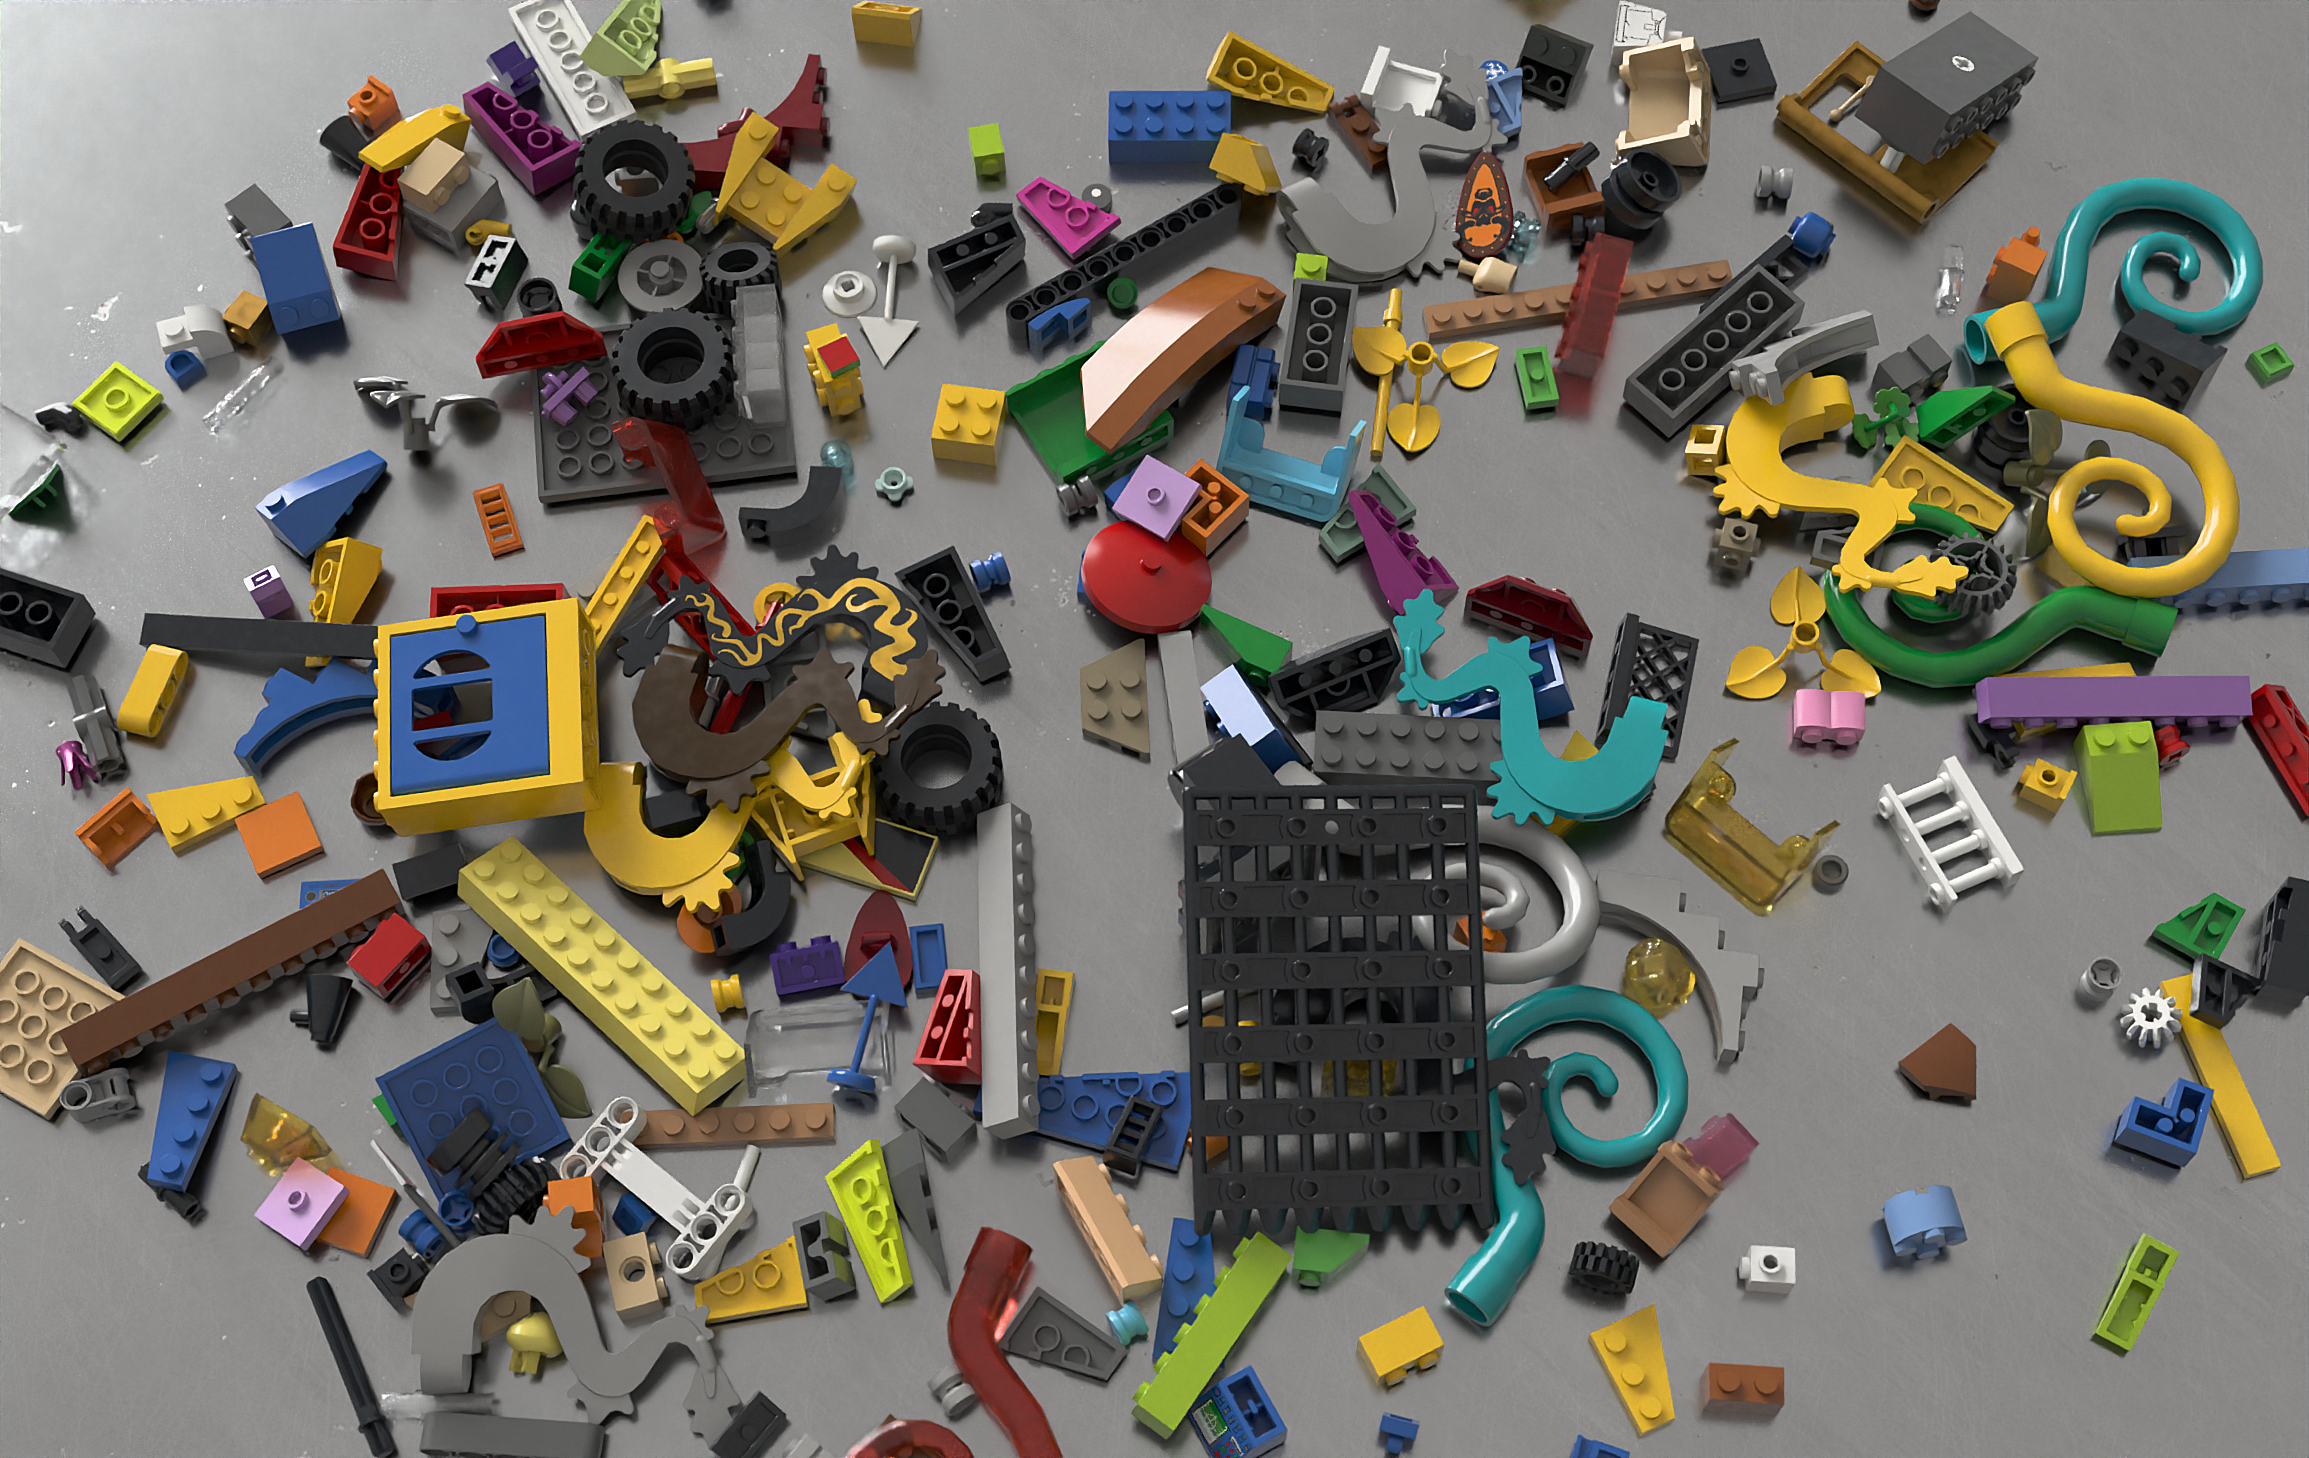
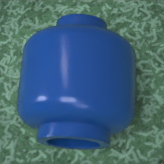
(1812, 234)

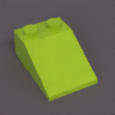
(2120, 776)

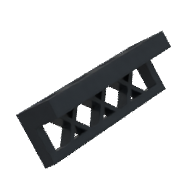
(1770, 260)

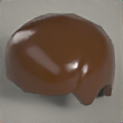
(363, 800)

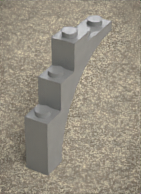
(1806, 350)
(1724, 975)

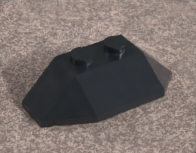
(1337, 676)

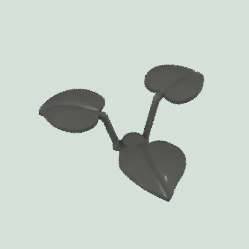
(414, 428)

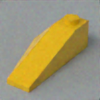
(413, 135)

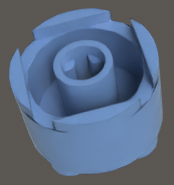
(1924, 1221)

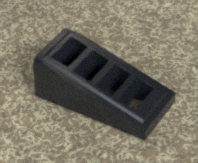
(1125, 1156)

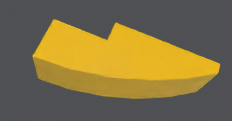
(1053, 1005)

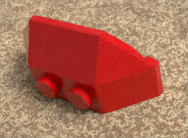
(538, 344)

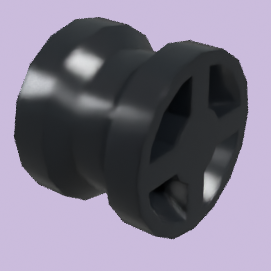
(1310, 147)

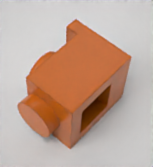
(372, 104)

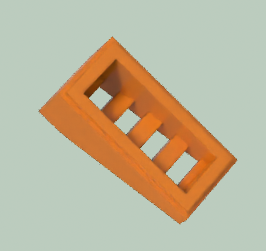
(492, 500)

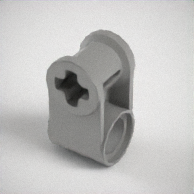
(102, 1095)

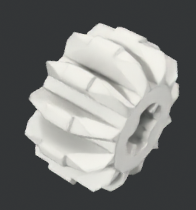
(2139, 1010)

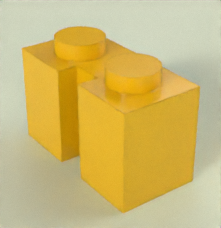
(1400, 1346)

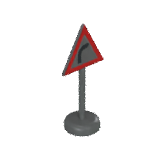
(410, 1188)

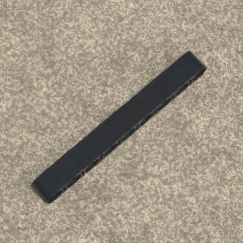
(1193, 222)

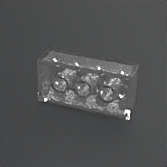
(759, 356)

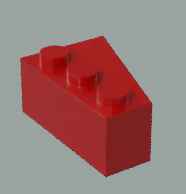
(953, 1031)

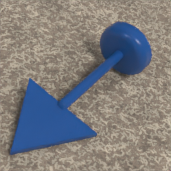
(881, 982)

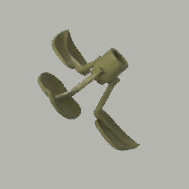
(2044, 439)
(521, 1011)

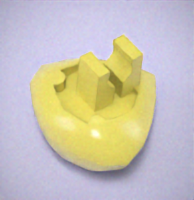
(530, 1338)

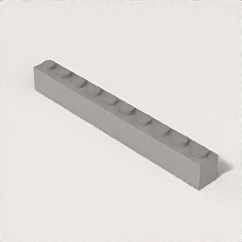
(1007, 972)

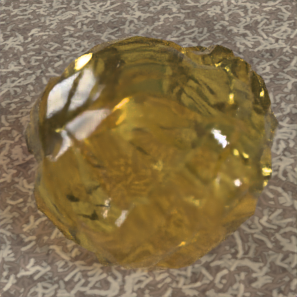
(1658, 973)

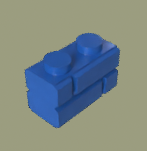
(1257, 370)

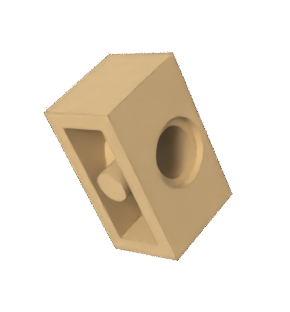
(621, 1259)

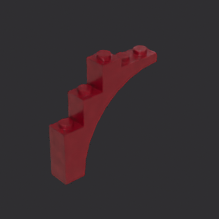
(799, 122)

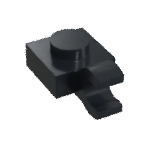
(1999, 738)

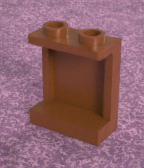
(1574, 197)

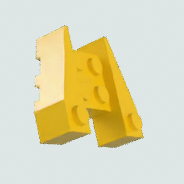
(770, 198)
(799, 831)

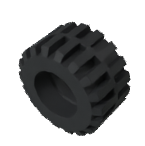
(734, 267)

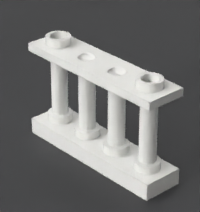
(1967, 808)

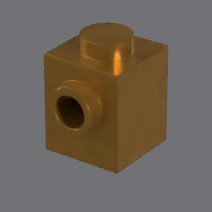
(248, 318)

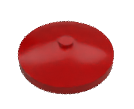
(1144, 579)

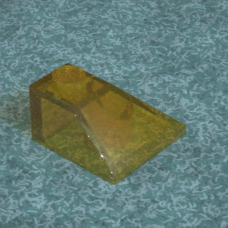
(279, 1135)

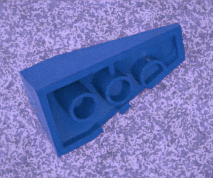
(1549, 689)

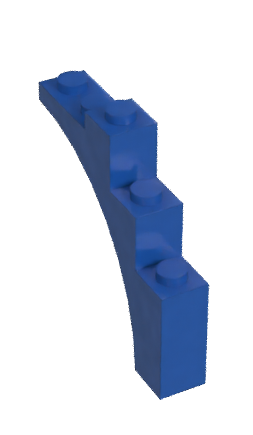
(336, 691)

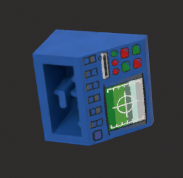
(1237, 1417)

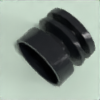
(474, 1153)

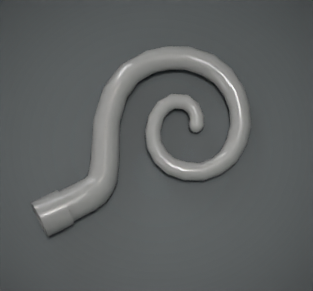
(1530, 840)

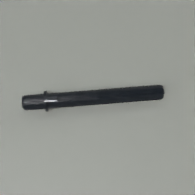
(367, 1411)

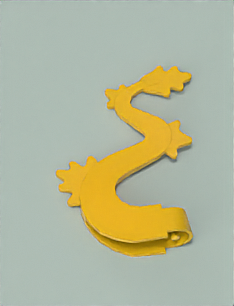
(1763, 481)
(698, 862)

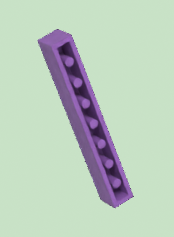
(2113, 700)

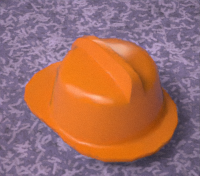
(695, 927)

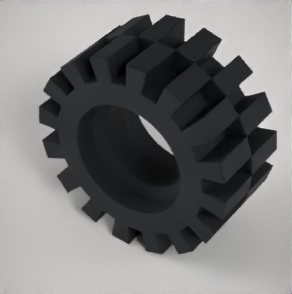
(1604, 1268)

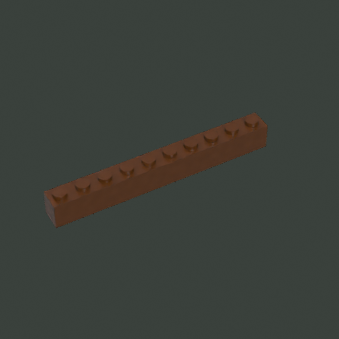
(230, 973)

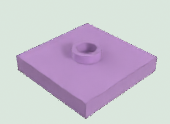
(1157, 498)
(302, 1203)

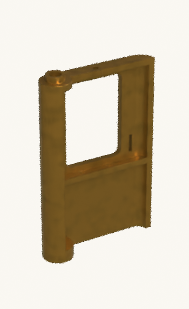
(1914, 186)

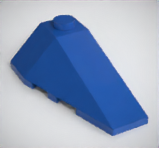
(309, 507)

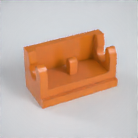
(117, 828)

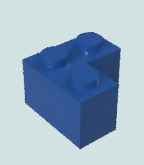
(2167, 1130)

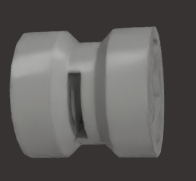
(1778, 183)
(2106, 972)
(952, 1389)

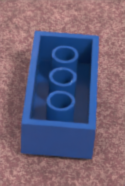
(1166, 125)

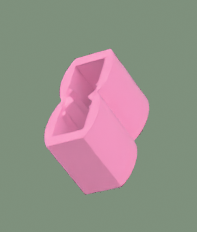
(1829, 715)

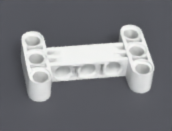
(658, 1187)

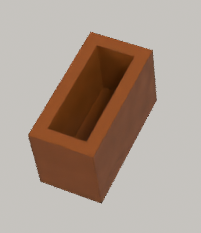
(1743, 1388)

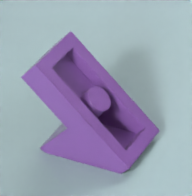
(269, 592)

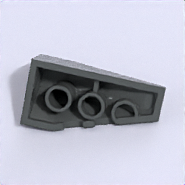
(913, 1197)

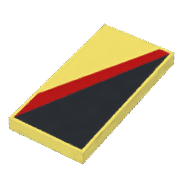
(897, 863)

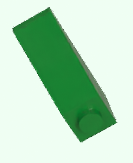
(597, 266)
(1956, 412)
(1250, 647)

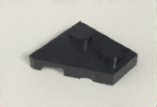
(2218, 990)

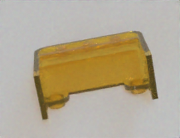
(1732, 844)

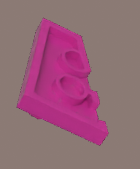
(1066, 219)

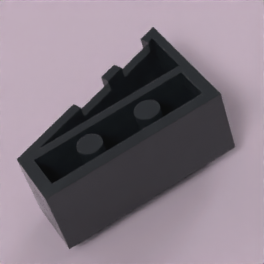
(975, 260)

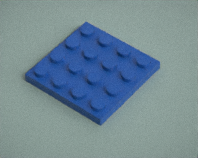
(472, 1069)

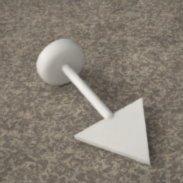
(887, 333)

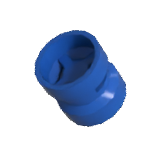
(989, 572)
(454, 1208)
(422, 1233)

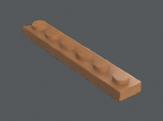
(736, 1126)

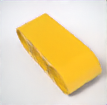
(152, 690)

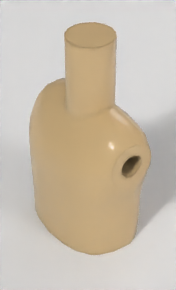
(1491, 275)

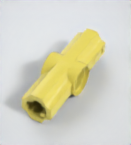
(670, 78)

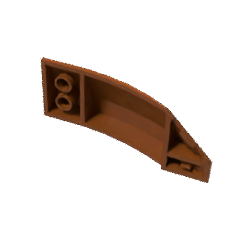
(1170, 349)

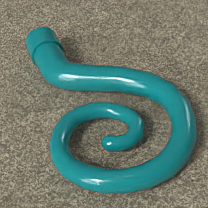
(2071, 252)
(1491, 1275)

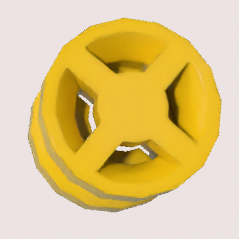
(727, 993)

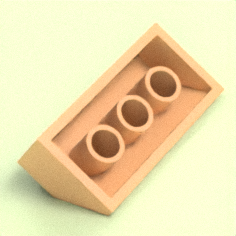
(1107, 1229)

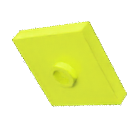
(118, 401)

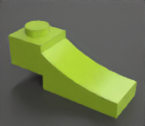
(2137, 1291)

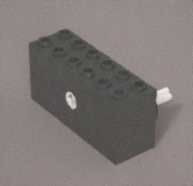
(1945, 89)

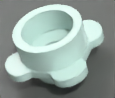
(890, 476)

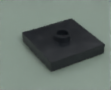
(1739, 70)

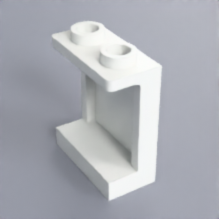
(1394, 84)

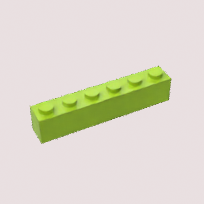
(1211, 1335)

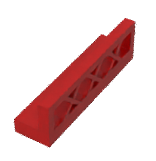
(677, 565)
(2284, 736)

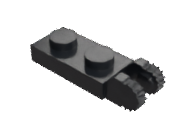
(101, 949)

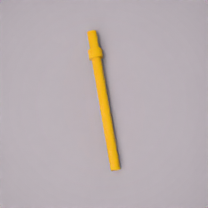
(1392, 319)

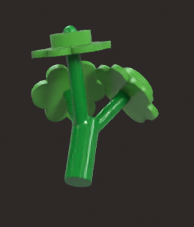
(1893, 409)

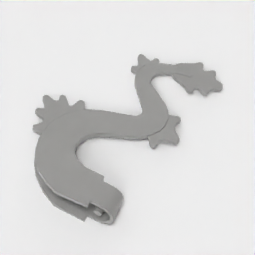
(1416, 231)
(545, 1265)

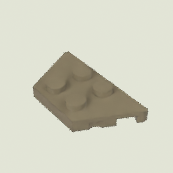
(1116, 699)

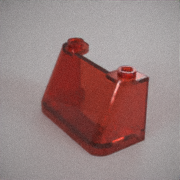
(692, 515)

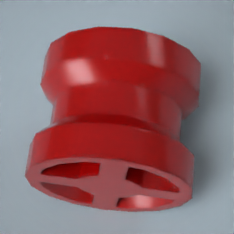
(2170, 745)

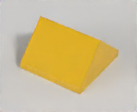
(886, 23)

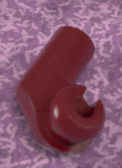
(734, 126)

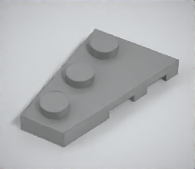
(457, 941)

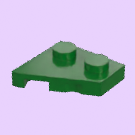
(2202, 927)

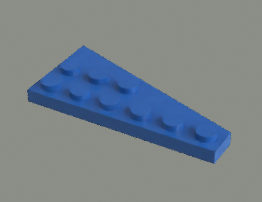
(1090, 1105)

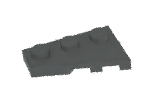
(1061, 1337)

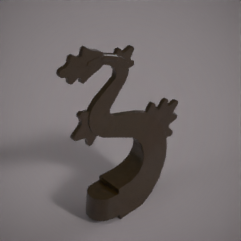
(724, 765)

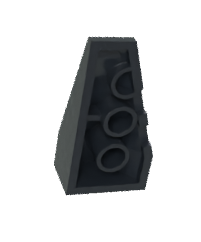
(668, 805)

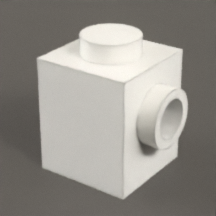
(1768, 1269)

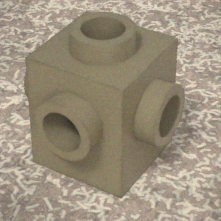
(1736, 543)

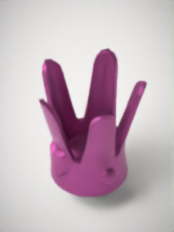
(70, 755)

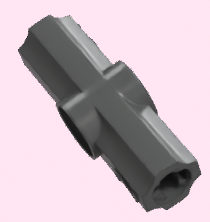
(94, 723)

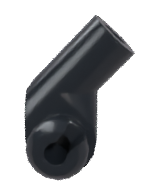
(990, 212)
(62, 412)

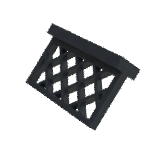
(1622, 672)

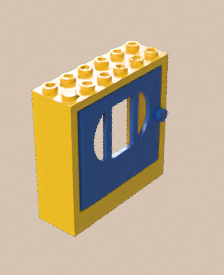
(539, 727)

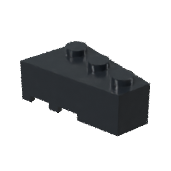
(2168, 356)
(2286, 945)

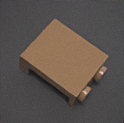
(1668, 1198)

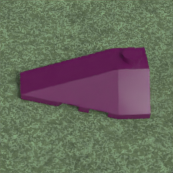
(1396, 560)

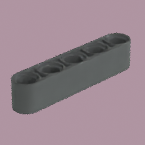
(508, 1437)

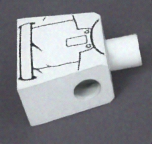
(1638, 28)

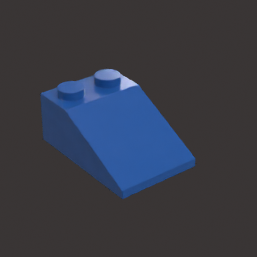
(295, 278)

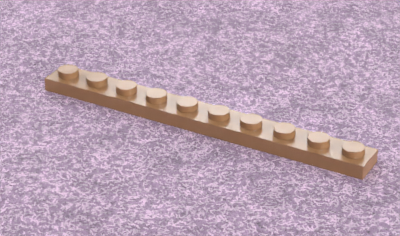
(1554, 301)

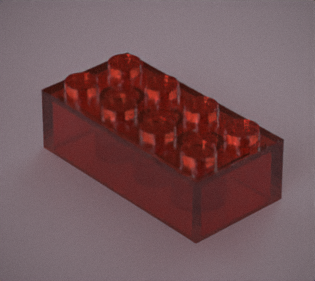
(1593, 305)

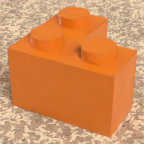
(1215, 510)
(589, 1213)

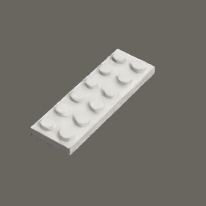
(556, 41)

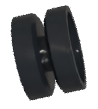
(1641, 188)
(2006, 433)

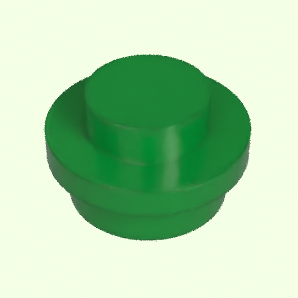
(1123, 292)

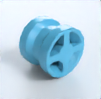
(1127, 1322)

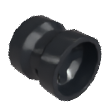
(1578, 227)

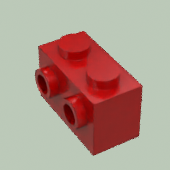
(389, 955)

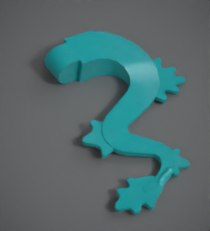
(1529, 774)

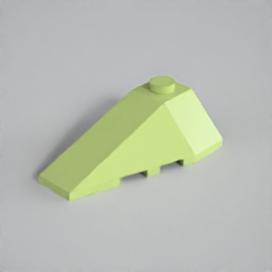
(625, 40)

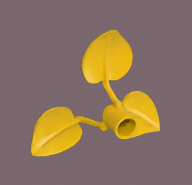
(1381, 347)
(1801, 601)

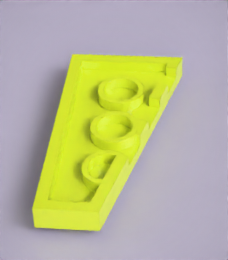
(869, 1212)

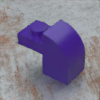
(513, 69)

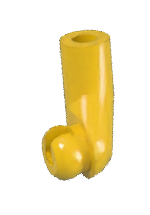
(479, 232)

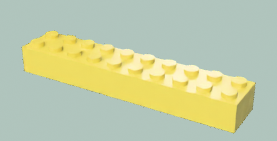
(602, 975)

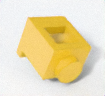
(1705, 449)
(2046, 784)

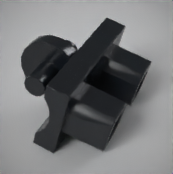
(2167, 541)

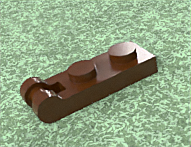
(1358, 131)

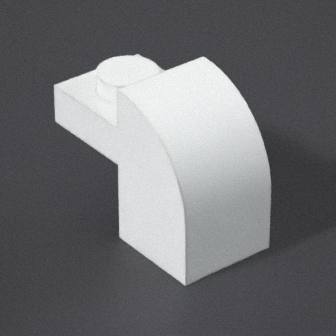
(199, 327)

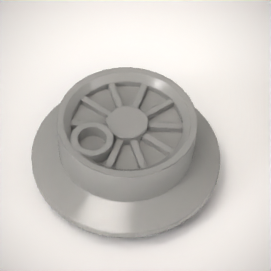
(661, 276)

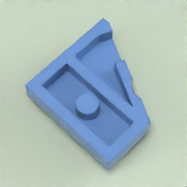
(1506, 101)

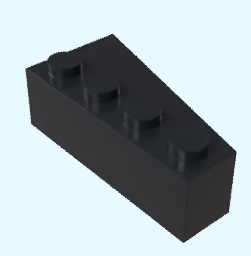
(953, 607)

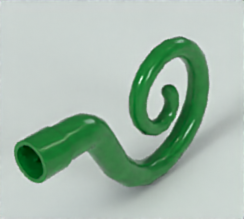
(2132, 621)

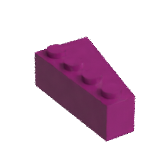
(525, 143)

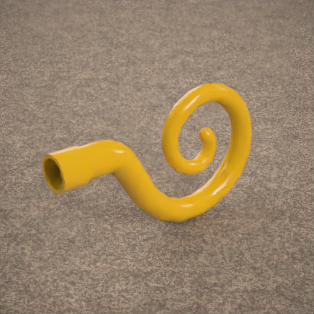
(2023, 347)

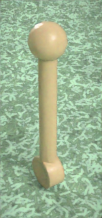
(1835, 115)

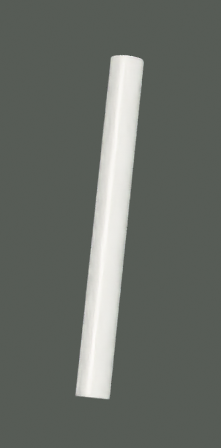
(742, 1179)

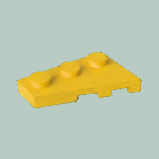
(204, 809)
(756, 1287)
(1637, 1367)

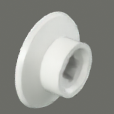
(853, 302)

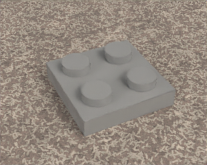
(587, 586)

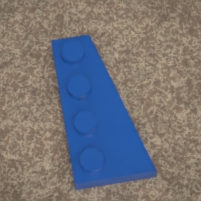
(187, 1112)
(1186, 1280)

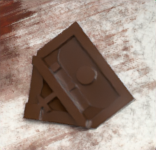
(1944, 1064)

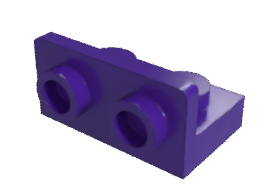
(807, 965)

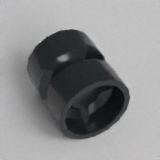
(538, 297)

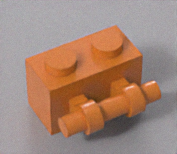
(2016, 268)

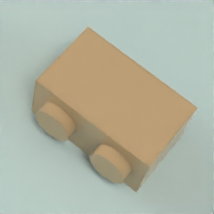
(434, 176)

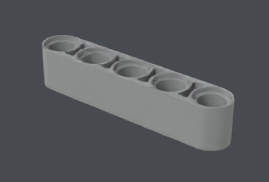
(1182, 693)

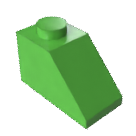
(1325, 1254)

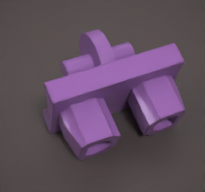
(558, 406)

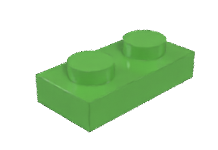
(1536, 377)

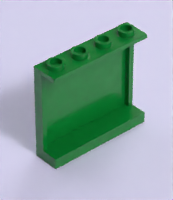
(1053, 422)

